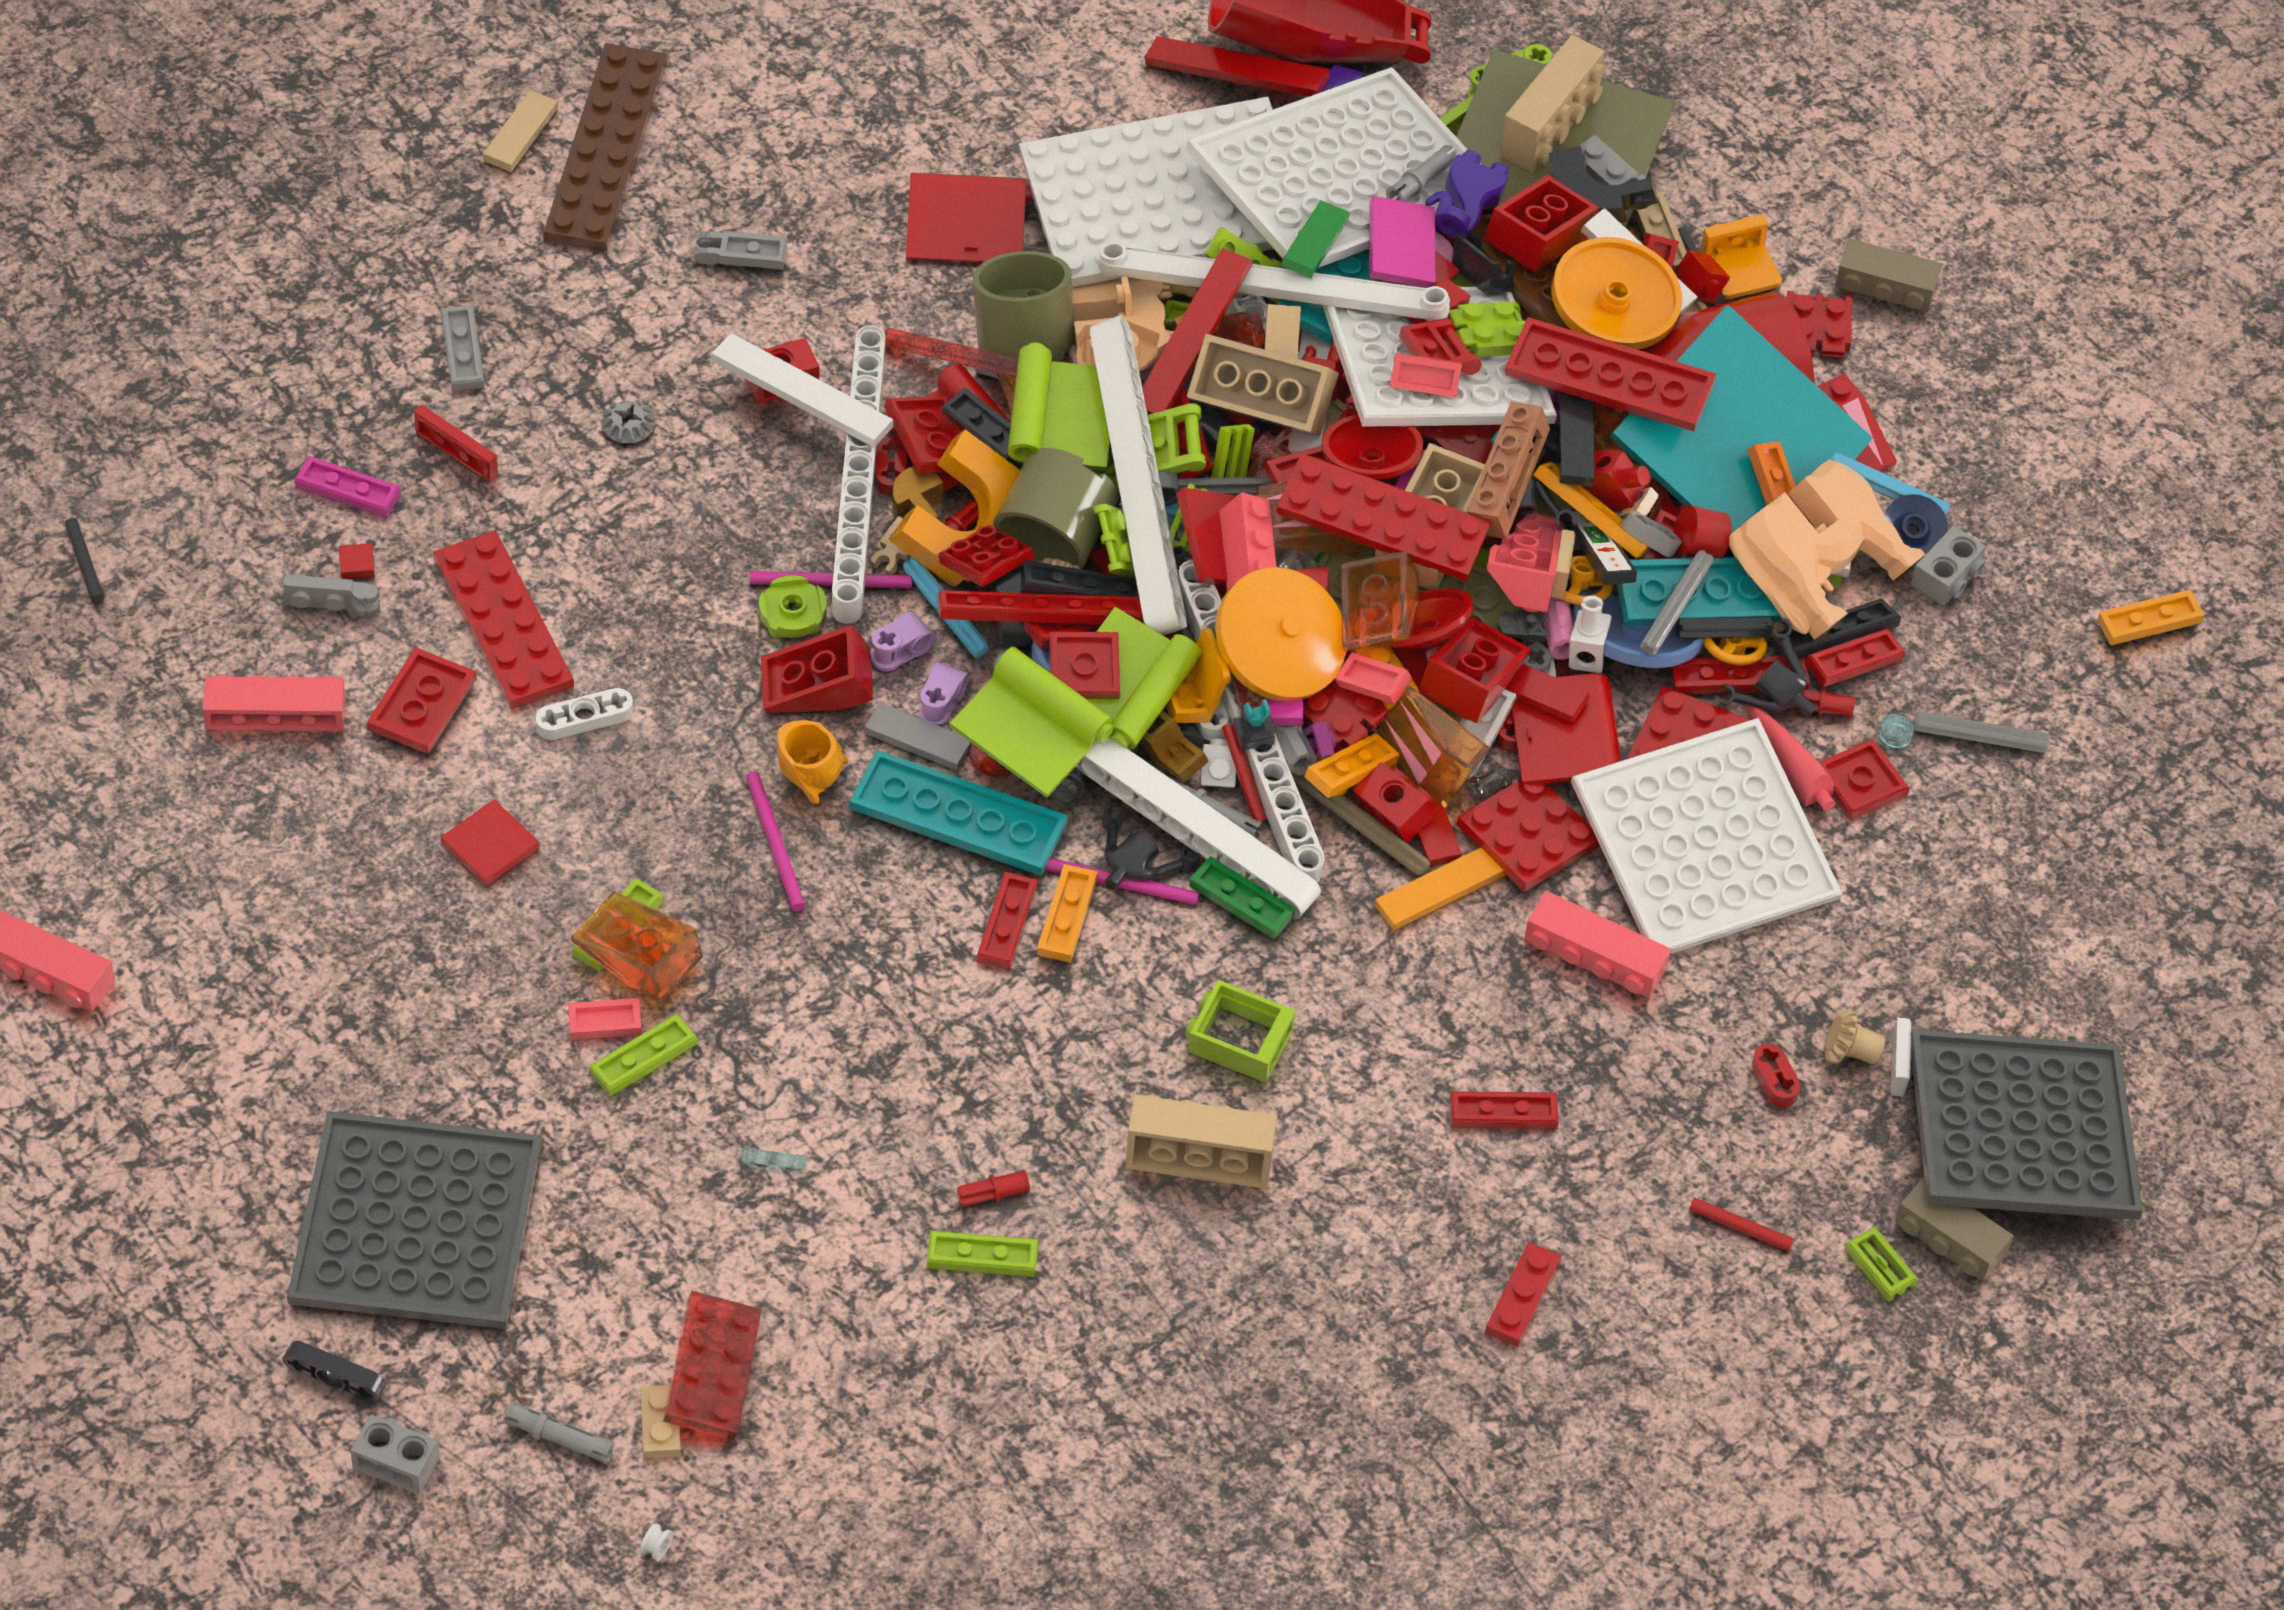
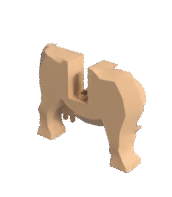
(1140, 305)
(1795, 560)

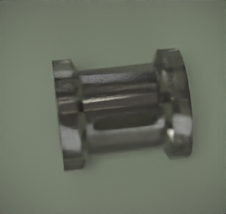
(1488, 782)

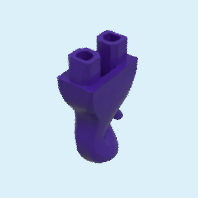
(1470, 190)

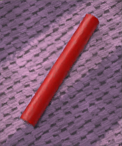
(1244, 774)
(1741, 1224)

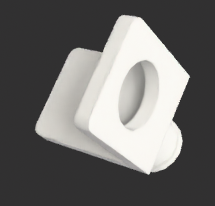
(1589, 635)

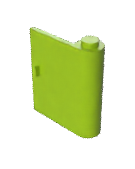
(1057, 409)
(1149, 675)
(1032, 722)

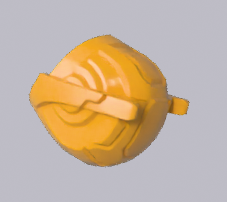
(809, 756)

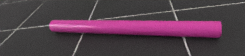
(826, 579)
(775, 841)
(1141, 886)

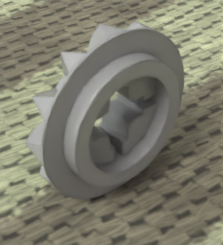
(635, 429)

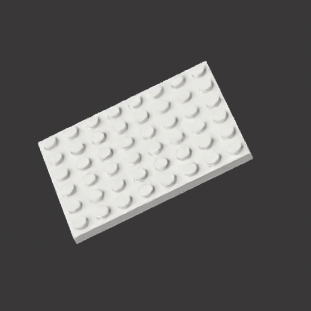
(1327, 149)
(1134, 189)

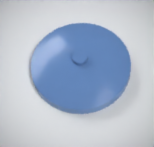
(1624, 641)

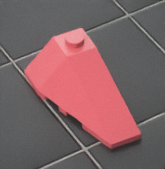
(1527, 562)

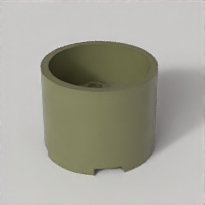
(1023, 302)
(1054, 506)

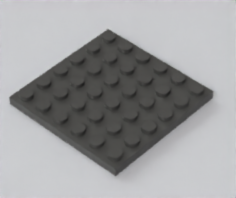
(2024, 1124)
(415, 1220)

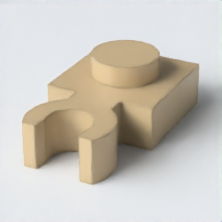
(891, 552)

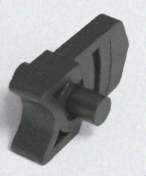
(1523, 625)

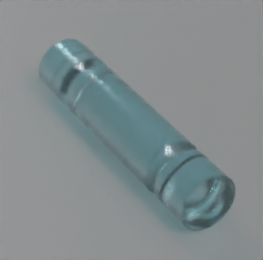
(773, 1158)

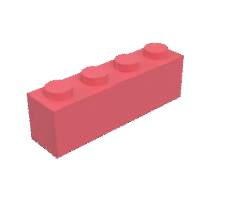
(1247, 536)
(274, 703)
(1597, 944)
(53, 963)

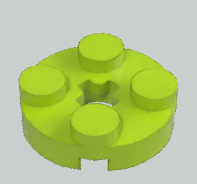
(790, 623)

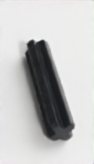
(1724, 627)

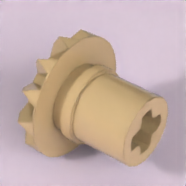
(1850, 1039)

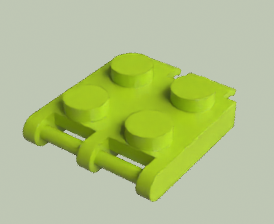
(1488, 327)
(1116, 539)

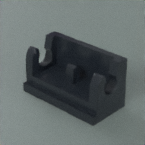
(1479, 268)

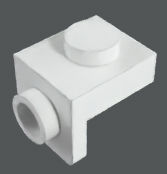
(1220, 768)

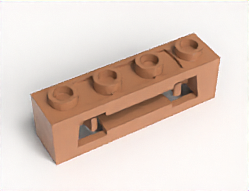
(1509, 467)

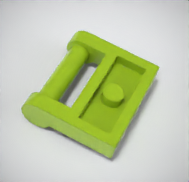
(1166, 442)

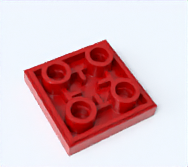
(985, 555)

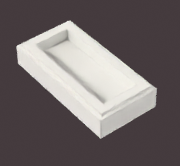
(1900, 1057)

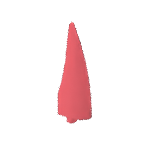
(1804, 772)

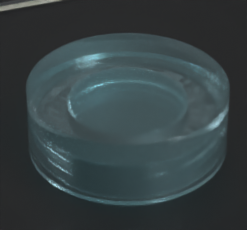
(1896, 730)

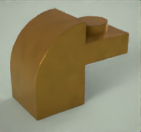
(916, 489)
(1171, 749)

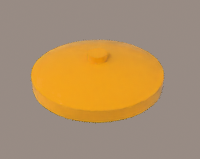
(1617, 292)
(1280, 634)

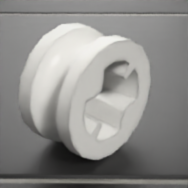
(656, 1542)

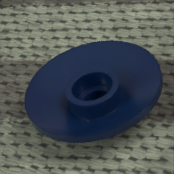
(1923, 515)

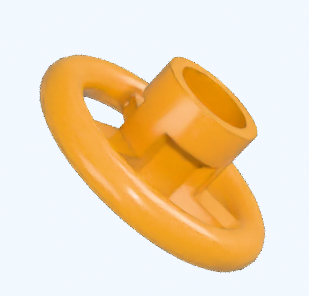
(1581, 577)
(1733, 649)

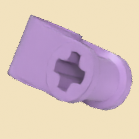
(900, 642)
(942, 693)

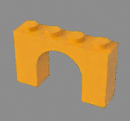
(987, 478)

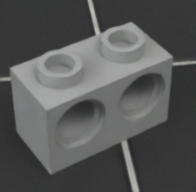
(1949, 566)
(390, 1461)

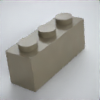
(1888, 275)
(1955, 1232)

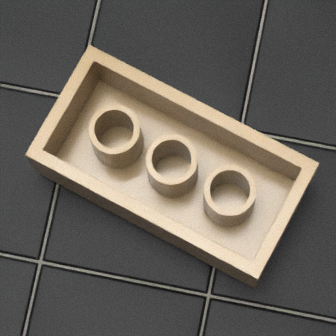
(1553, 104)
(1262, 385)
(1447, 480)
(1200, 1141)

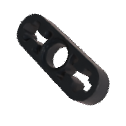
(334, 1371)

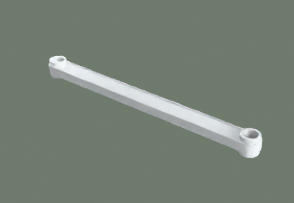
(1279, 283)

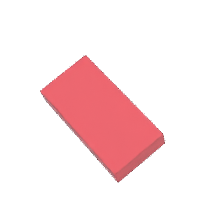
(1425, 375)
(1373, 678)
(604, 1019)

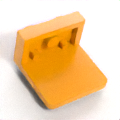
(1742, 255)
(1203, 686)

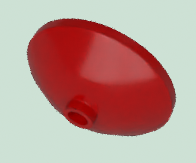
(1372, 450)
(1437, 618)

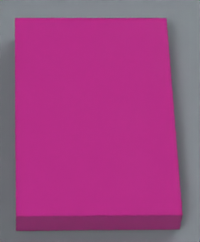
(1402, 242)

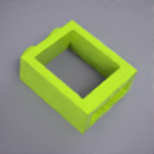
(1248, 1006)

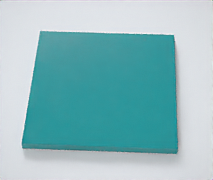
(1753, 402)

